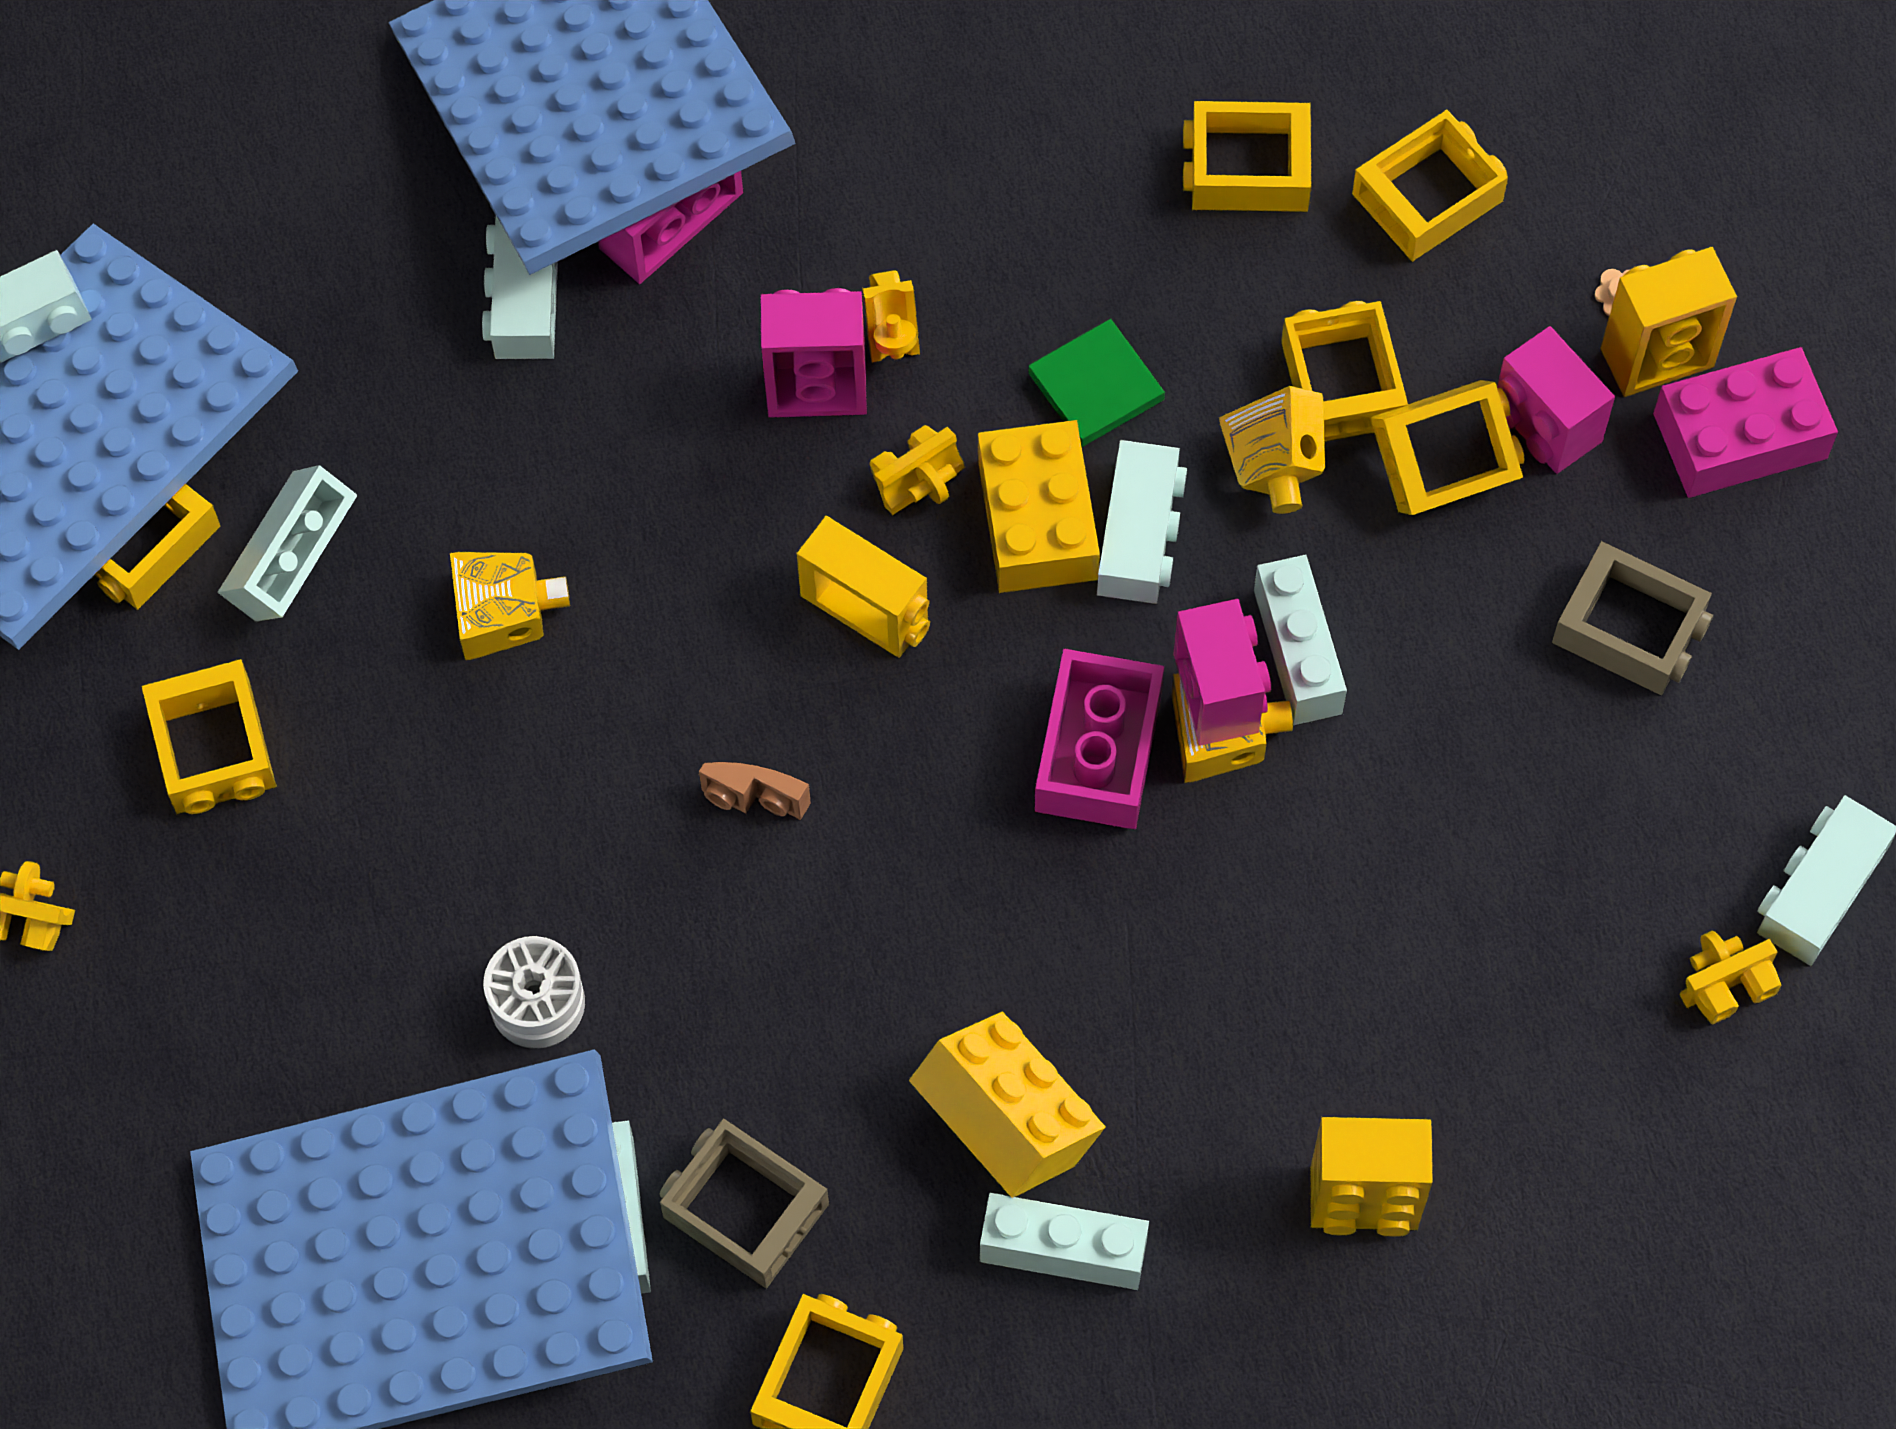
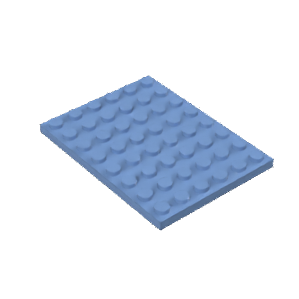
(589, 109)
(113, 422)
(421, 1253)

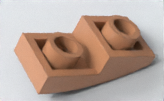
(739, 785)

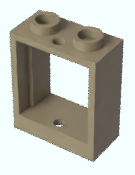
(1615, 654)
(788, 1231)

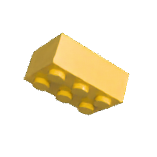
(1668, 320)
(1038, 506)
(1007, 1103)
(1370, 1175)

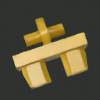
(890, 317)
(919, 472)
(43, 919)
(1711, 986)

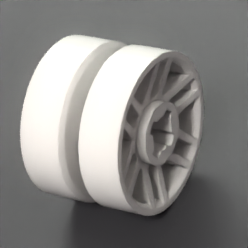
(530, 966)

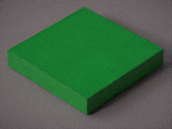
(1097, 381)

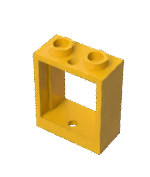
(1249, 192)
(1395, 213)
(1351, 321)
(1400, 457)
(196, 526)
(863, 587)
(198, 693)
(775, 1414)

